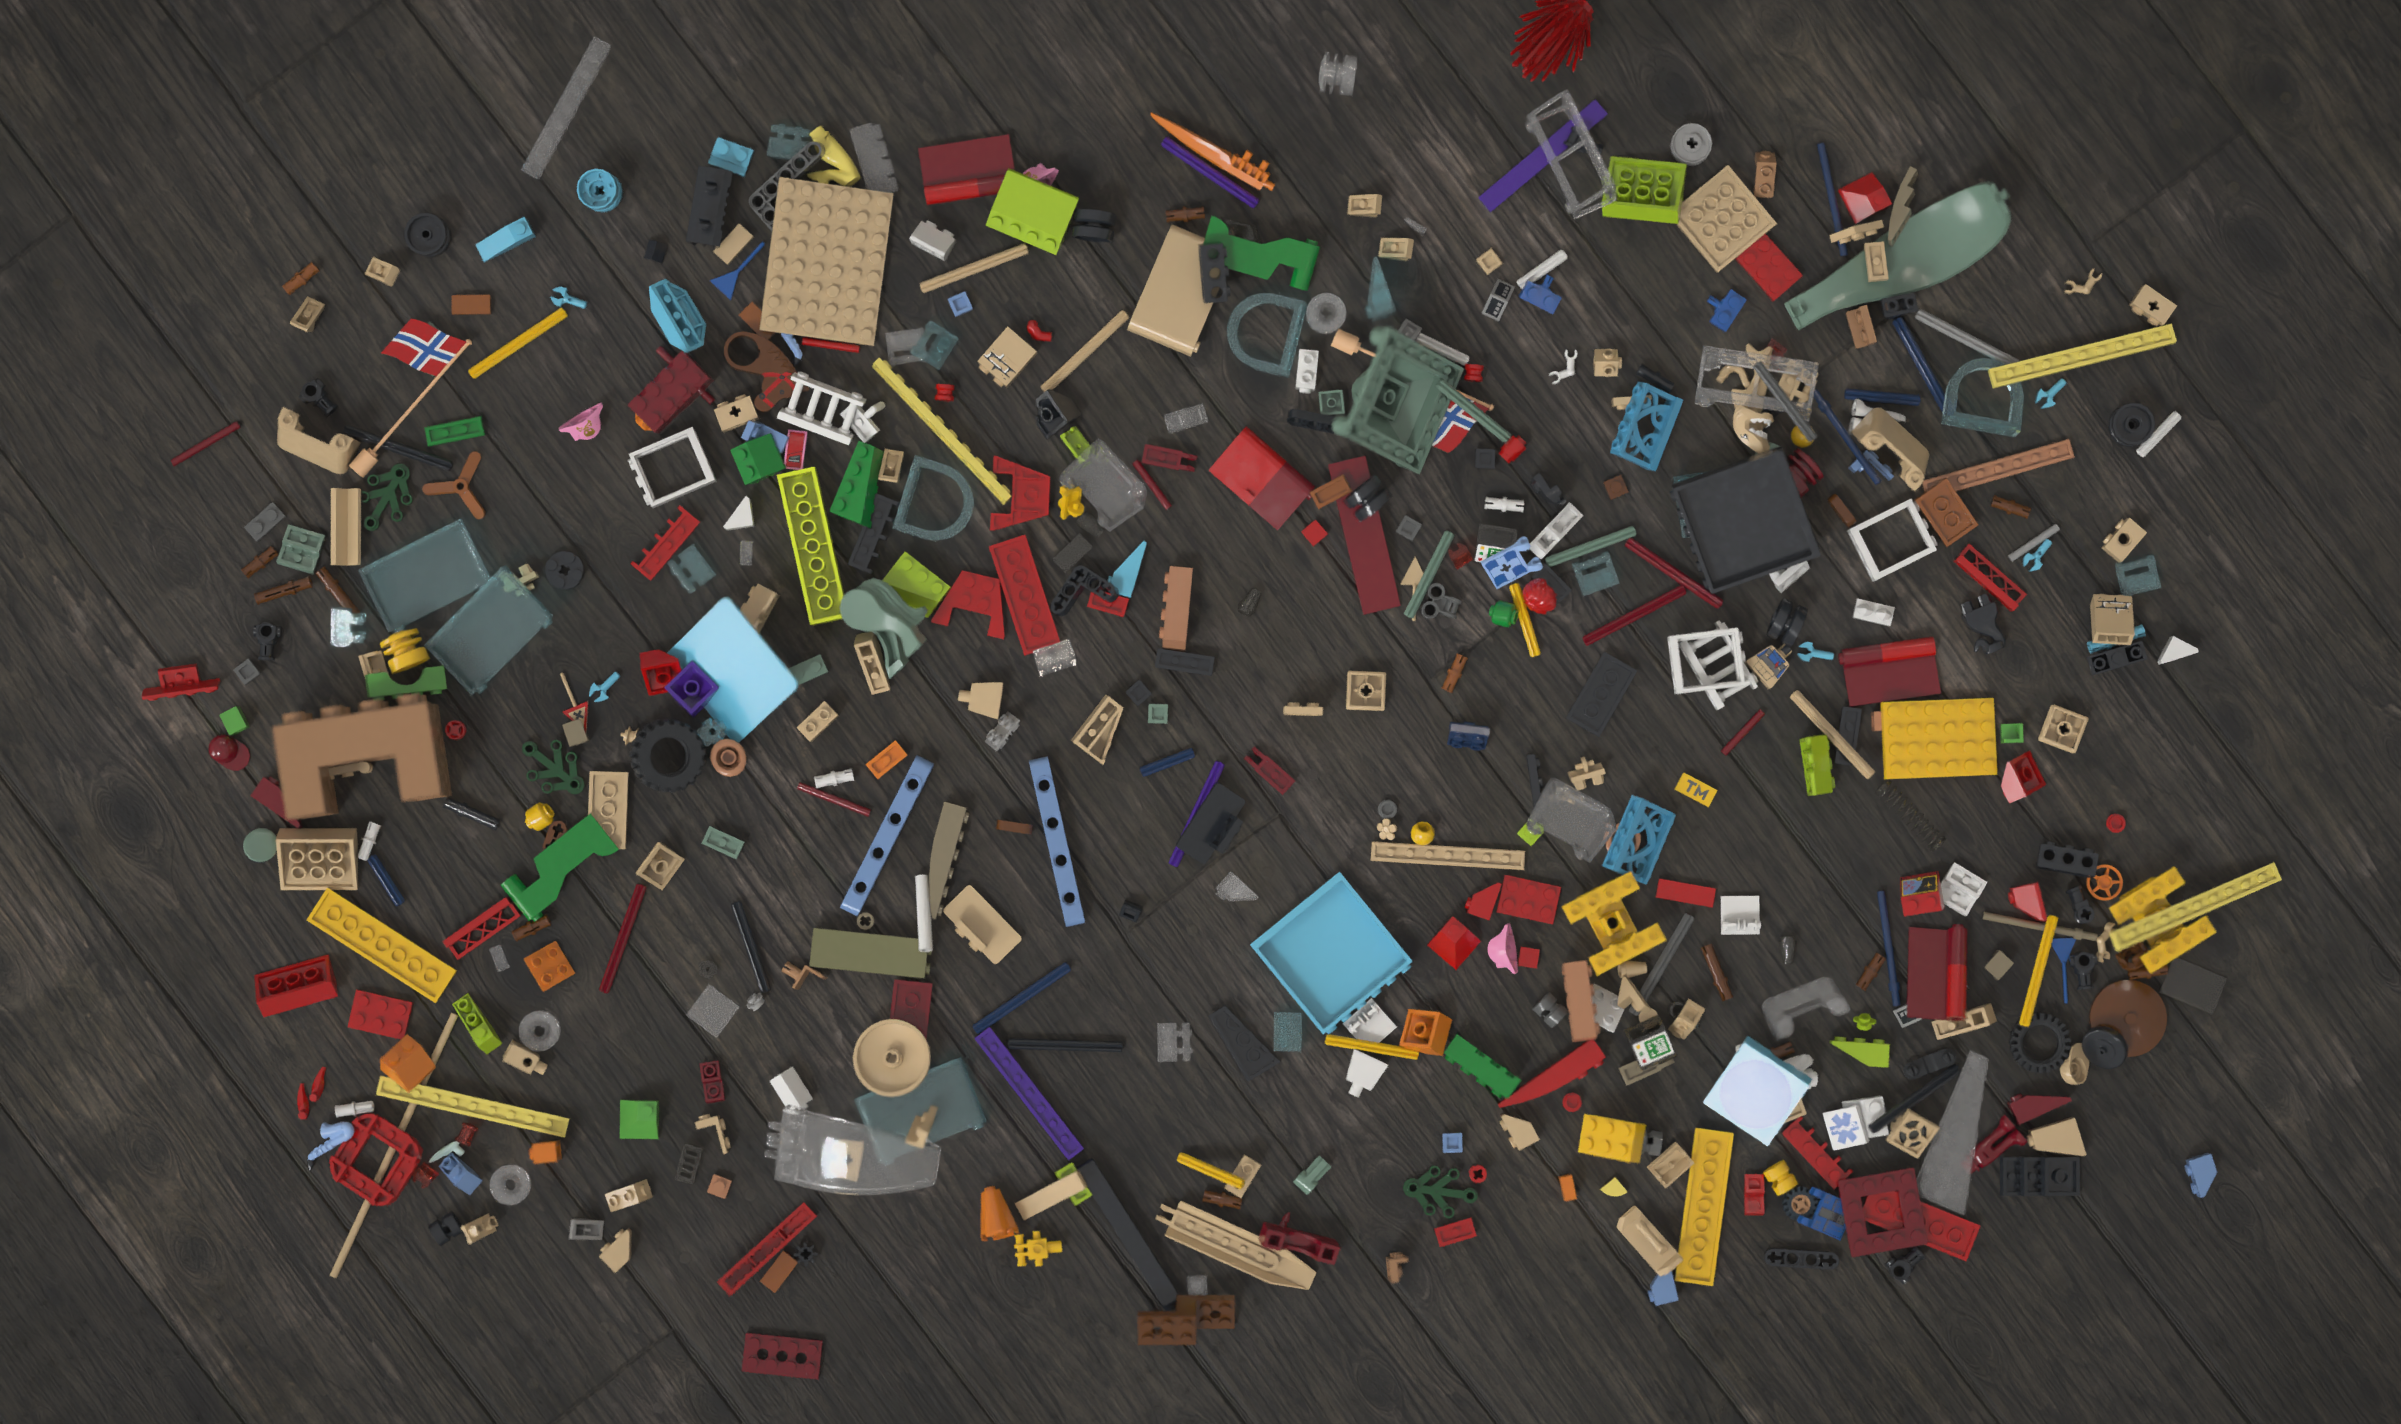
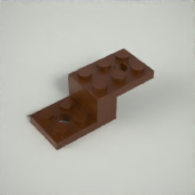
(1181, 1325)

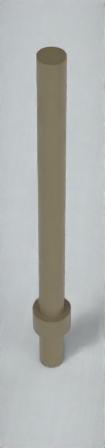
(2076, 933)

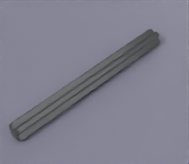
(1665, 959)

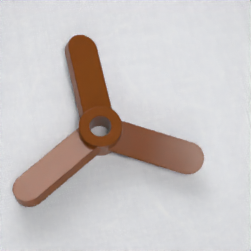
(452, 486)

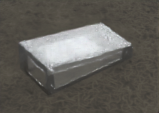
(1417, 227)
(746, 552)
(499, 958)

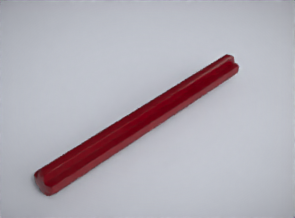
(1674, 573)
(1634, 615)
(622, 938)

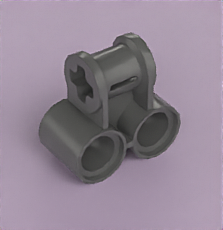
(1441, 604)

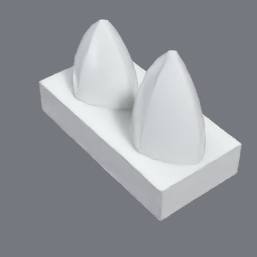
(1784, 578)
(1873, 612)

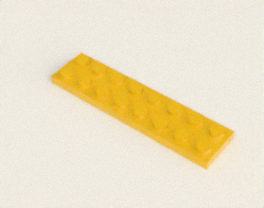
(381, 945)
(1704, 1206)

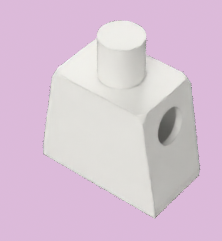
(1363, 1072)

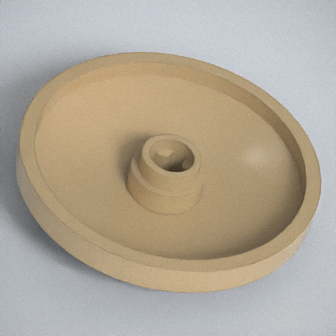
(891, 1058)

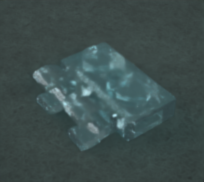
(342, 627)

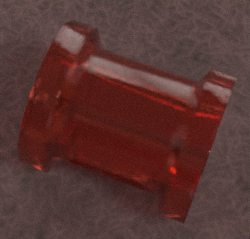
(466, 1133)

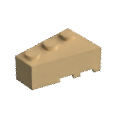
(1098, 729)

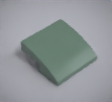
(300, 549)

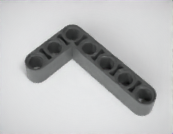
(796, 173)

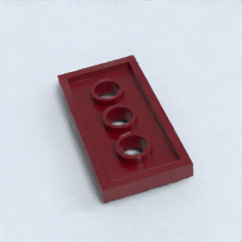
(792, 1346)

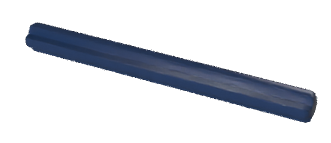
(1920, 361)
(1021, 997)

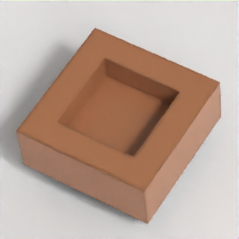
(1876, 721)
(719, 1186)

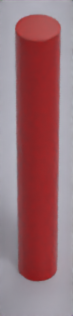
(830, 344)

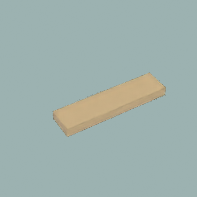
(1051, 1195)

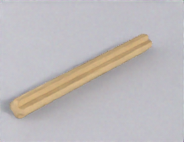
(973, 268)
(1085, 351)
(1845, 748)

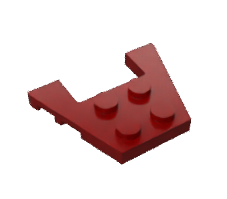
(1029, 494)
(974, 594)

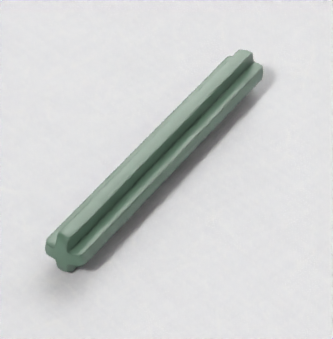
(1473, 410)
(1590, 546)
(1429, 574)

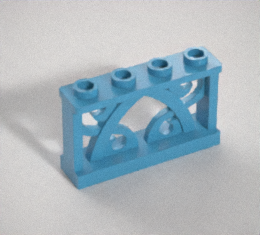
(1629, 428)
(1656, 837)

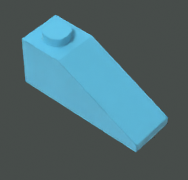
(505, 239)
(1126, 575)

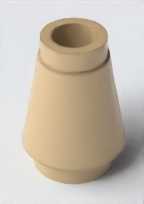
(1631, 969)

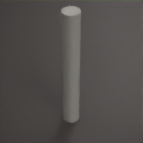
(2034, 542)

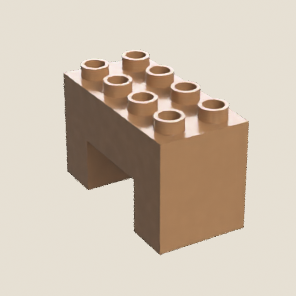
(340, 738)

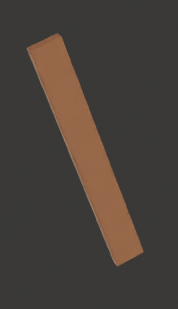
(2005, 466)

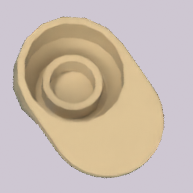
(2076, 1066)

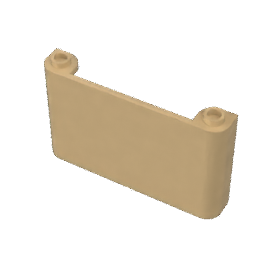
(1172, 299)

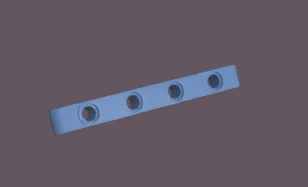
(887, 836)
(1056, 841)

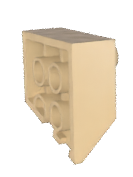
(759, 606)

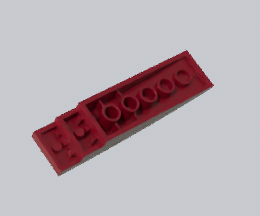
(1365, 544)

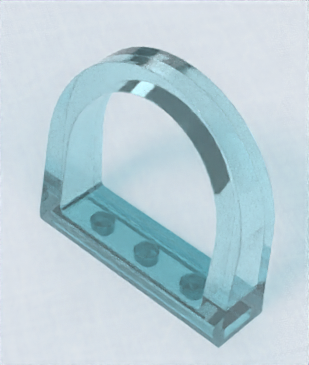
(1284, 367)
(1984, 424)
(917, 465)

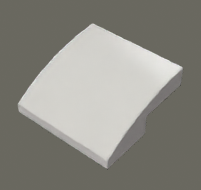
(1961, 889)

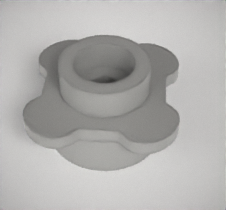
(755, 1001)

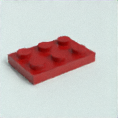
(1769, 267)
(1528, 899)
(380, 1014)

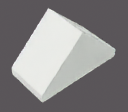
(741, 517)
(2176, 649)

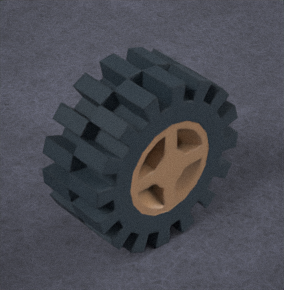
(1805, 1207)

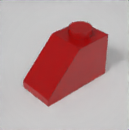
(1483, 901)

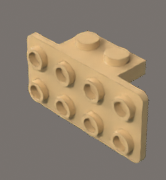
(981, 925)

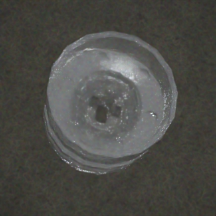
(1338, 73)

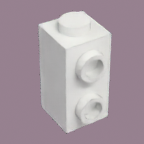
(1306, 370)
(791, 1089)

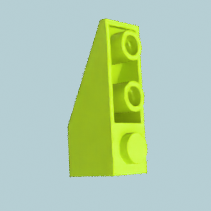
(477, 1024)
(1870, 1054)

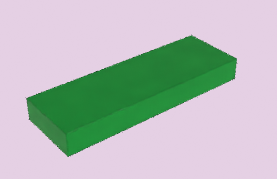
(454, 431)

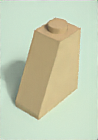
(2057, 1137)

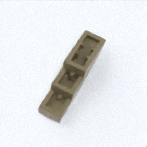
(1900, 211)

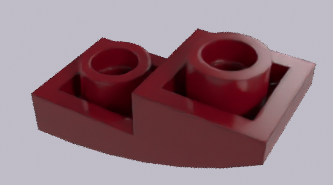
(712, 1082)

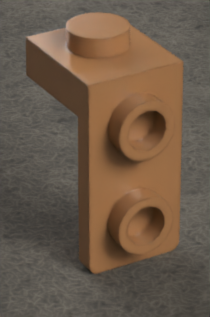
(1765, 174)

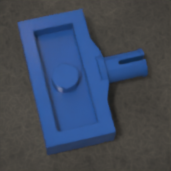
(1541, 295)
(1726, 309)

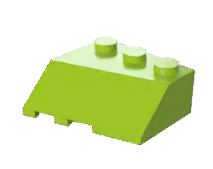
(916, 584)
(1817, 765)

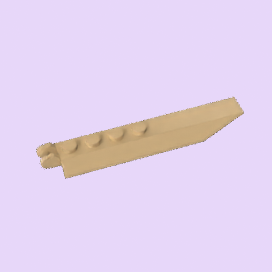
(1235, 1247)

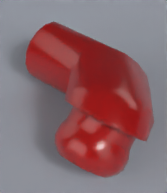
(1036, 333)

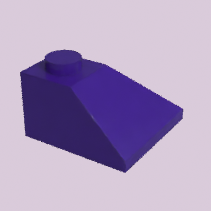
(692, 689)

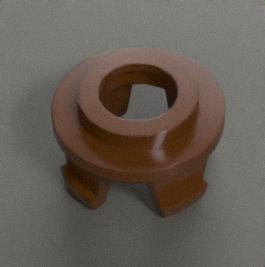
(2125, 953)

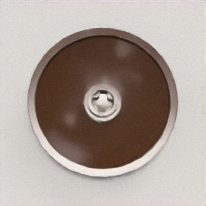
(2132, 1011)

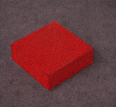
(1314, 533)
(1528, 957)

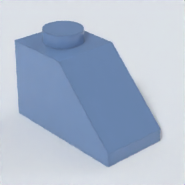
(1663, 1289)

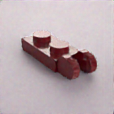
(1166, 458)
(1271, 772)

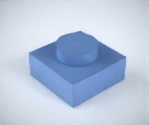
(960, 304)
(1452, 1142)

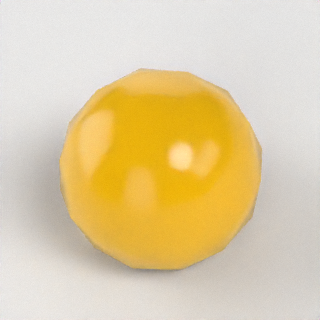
(1799, 439)
(1422, 833)

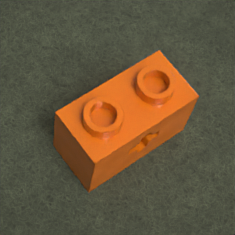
(546, 1151)

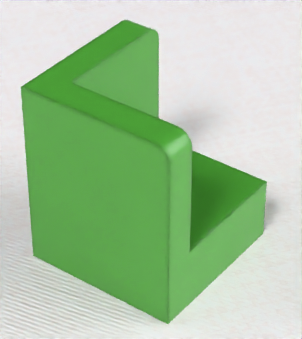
(234, 720)
(2011, 733)

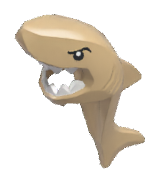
(1748, 420)

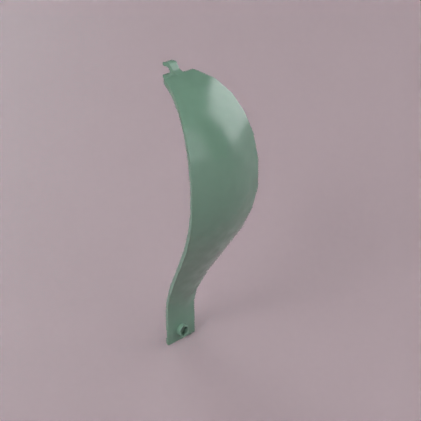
(1927, 252)

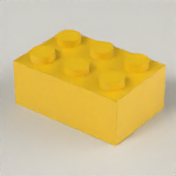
(1612, 1138)

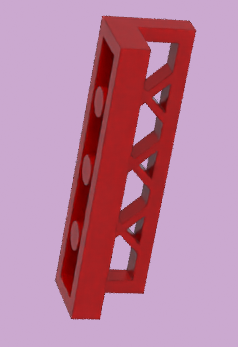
(1987, 583)
(477, 922)

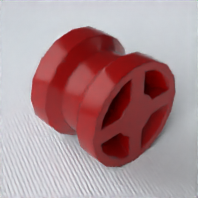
(1473, 372)
(944, 392)
(453, 727)

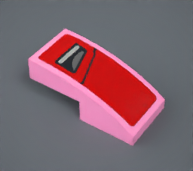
(795, 449)

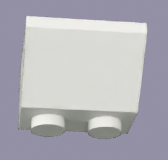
(933, 240)
(1871, 1109)

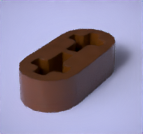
(1841, 510)
(1014, 827)
(551, 833)

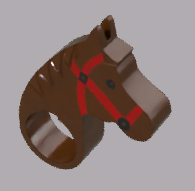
(772, 366)

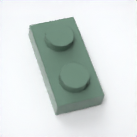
(808, 669)
(723, 842)

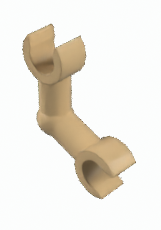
(2083, 289)
(2102, 953)

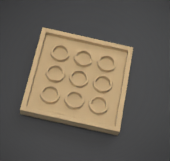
(1723, 219)

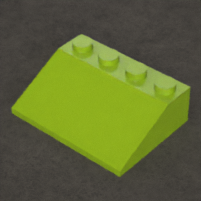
(1646, 190)
(1032, 211)

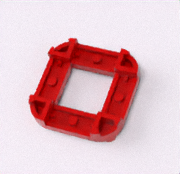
(401, 1172)

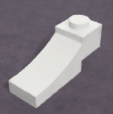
(1555, 530)

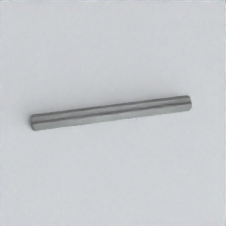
(1964, 337)

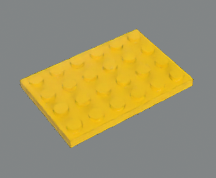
(1938, 738)

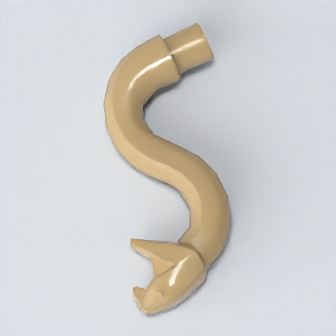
(1726, 370)

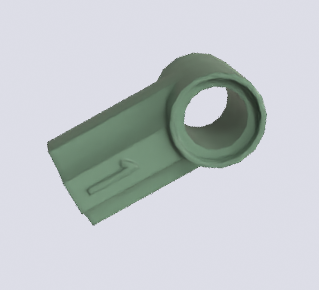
(1309, 1178)

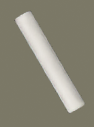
(923, 913)

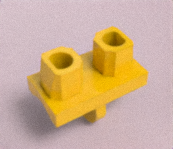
(1070, 502)

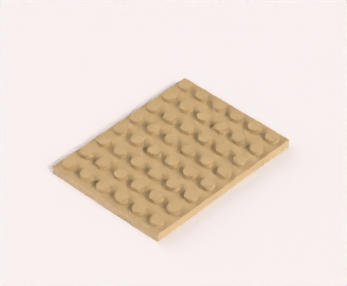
(826, 261)

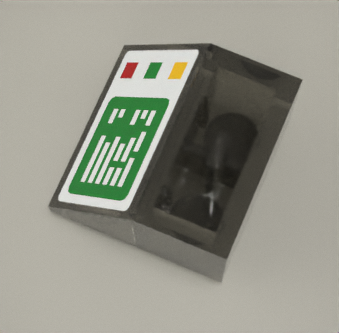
(1492, 540)
(1649, 1042)

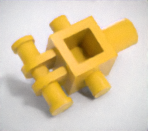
(1037, 1248)

